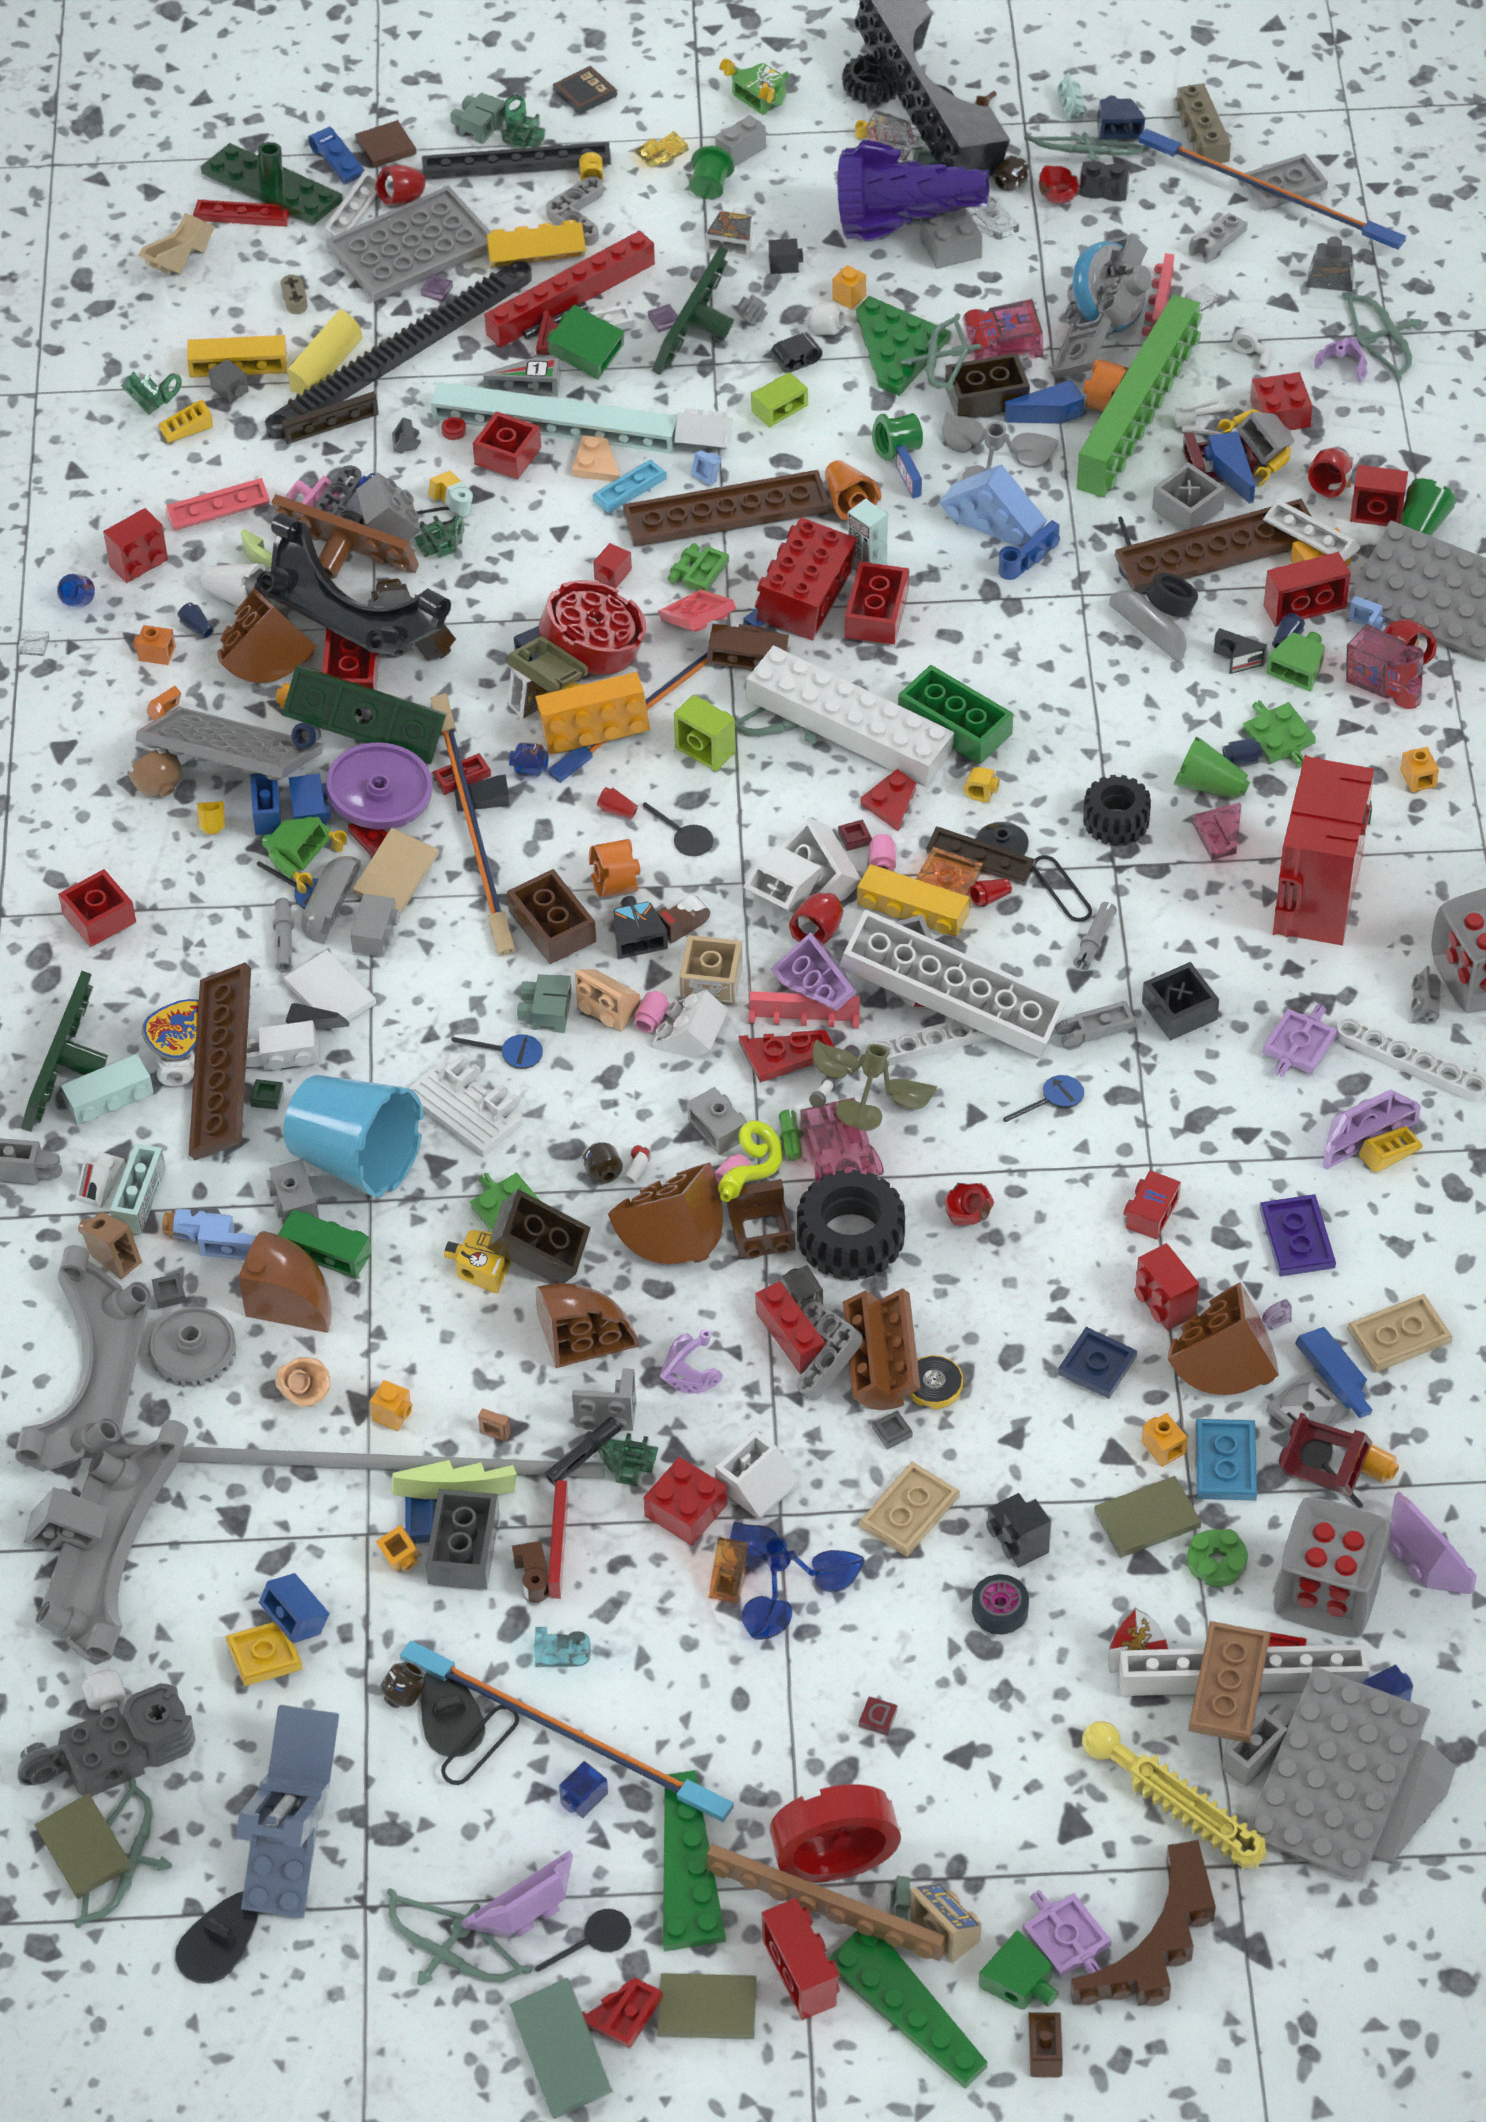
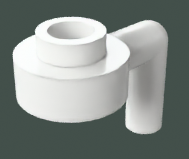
(1246, 342)

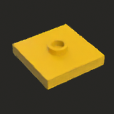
(263, 1653)

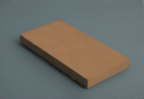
(1229, 1681)

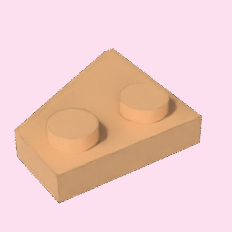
(595, 460)

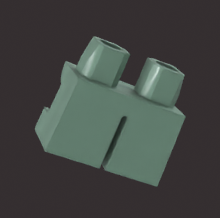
(480, 116)
(550, 1002)

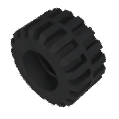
(1117, 825)

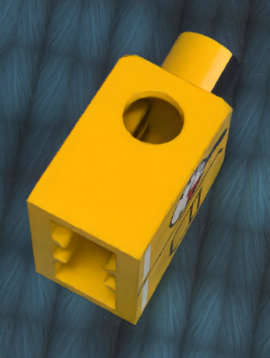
(476, 1262)

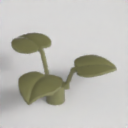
(838, 1062)

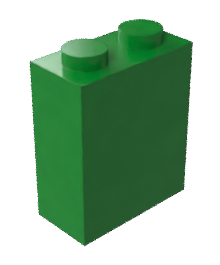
(585, 341)

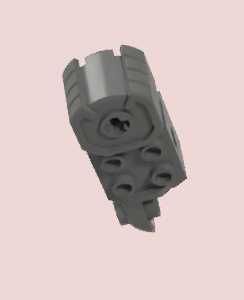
(114, 1745)

